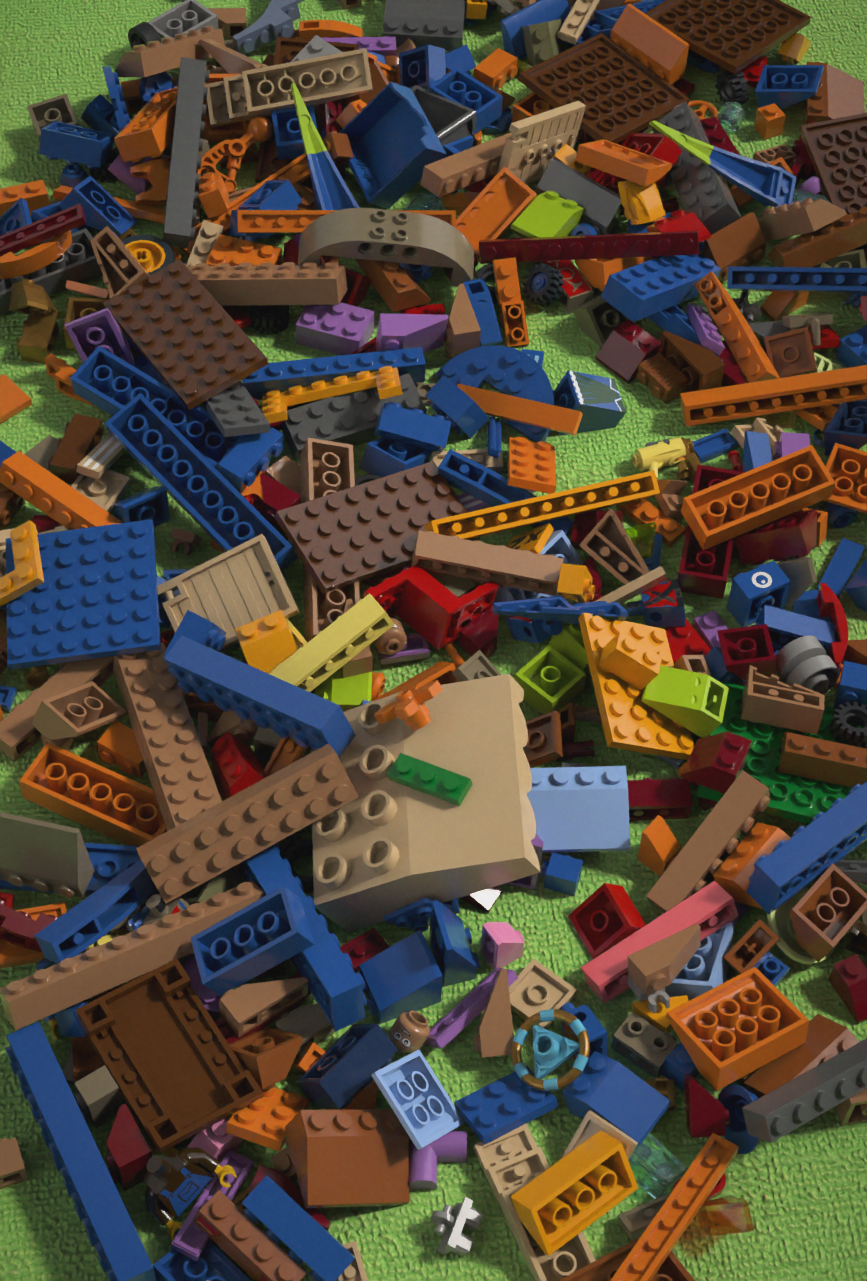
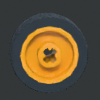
(150, 252)

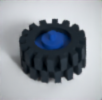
(543, 285)

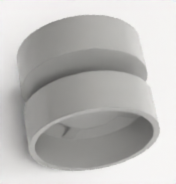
(807, 665)

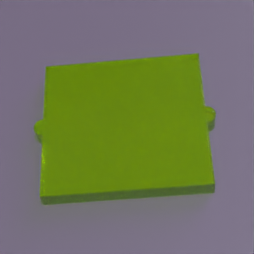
(643, 538)

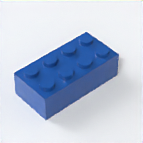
(252, 941)

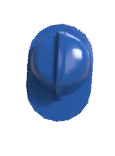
(734, 1099)

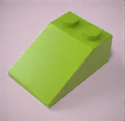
(548, 217)

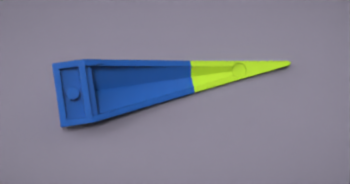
(760, 180)
(328, 184)

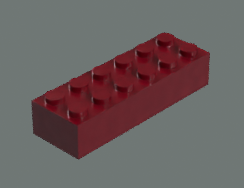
(705, 570)

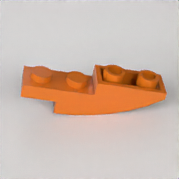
(326, 28)
(509, 302)
(62, 373)

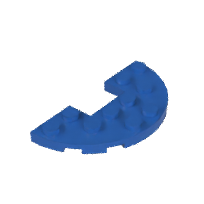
(116, 97)
(507, 372)

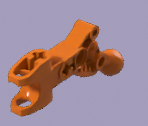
(157, 170)

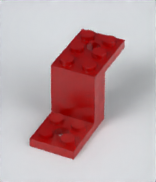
(430, 605)

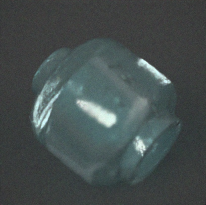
(731, 116)

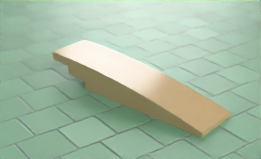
(269, 87)
(509, 1166)

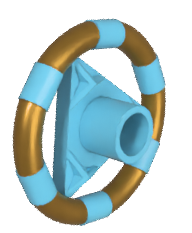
(550, 1050)

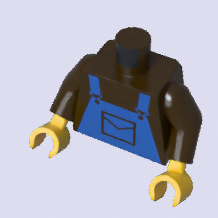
(177, 1180)

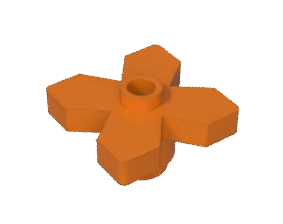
(411, 706)

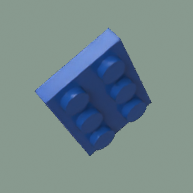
(504, 1106)

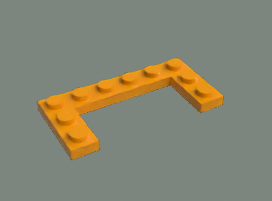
(276, 402)
(27, 563)

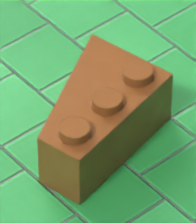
(116, 262)
(614, 549)
(781, 705)

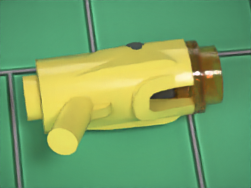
(662, 454)

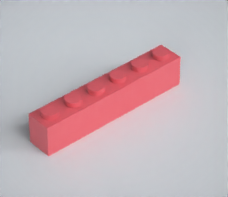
(708, 907)

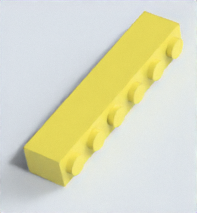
(335, 645)

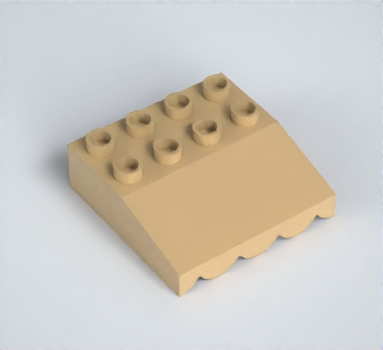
(410, 845)

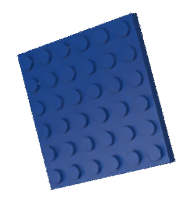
(93, 598)

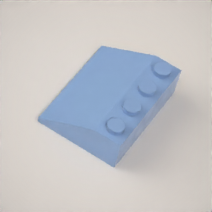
(581, 808)

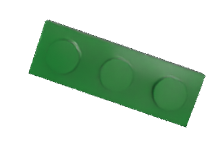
(430, 779)

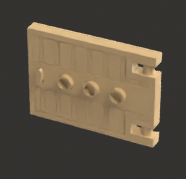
(539, 139)
(231, 589)

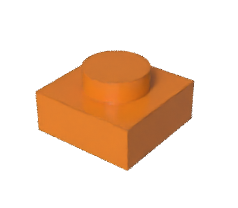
(309, 1056)

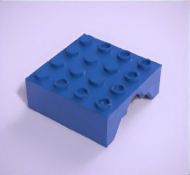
(391, 145)

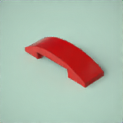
(830, 607)

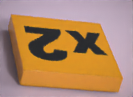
(532, 540)

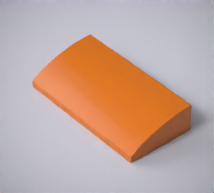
(622, 162)
(494, 209)

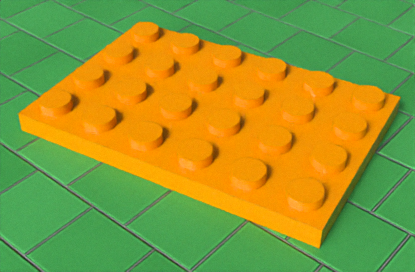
(624, 717)

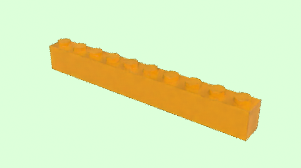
(547, 507)

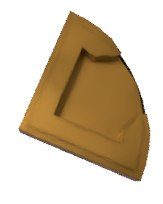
(36, 677)

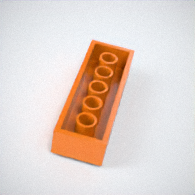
(149, 129)
(757, 497)
(93, 796)

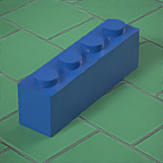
(298, 1230)

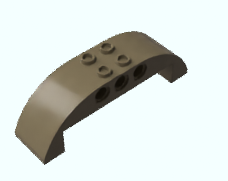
(388, 238)

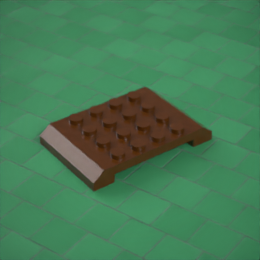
(167, 1055)

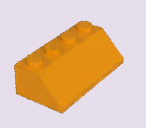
(575, 1191)

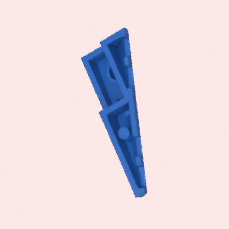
(677, 323)
(559, 609)

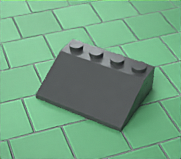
(425, 22)

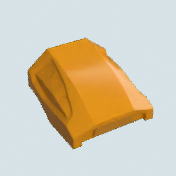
(640, 202)

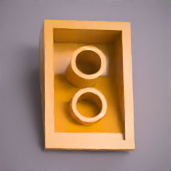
(267, 641)

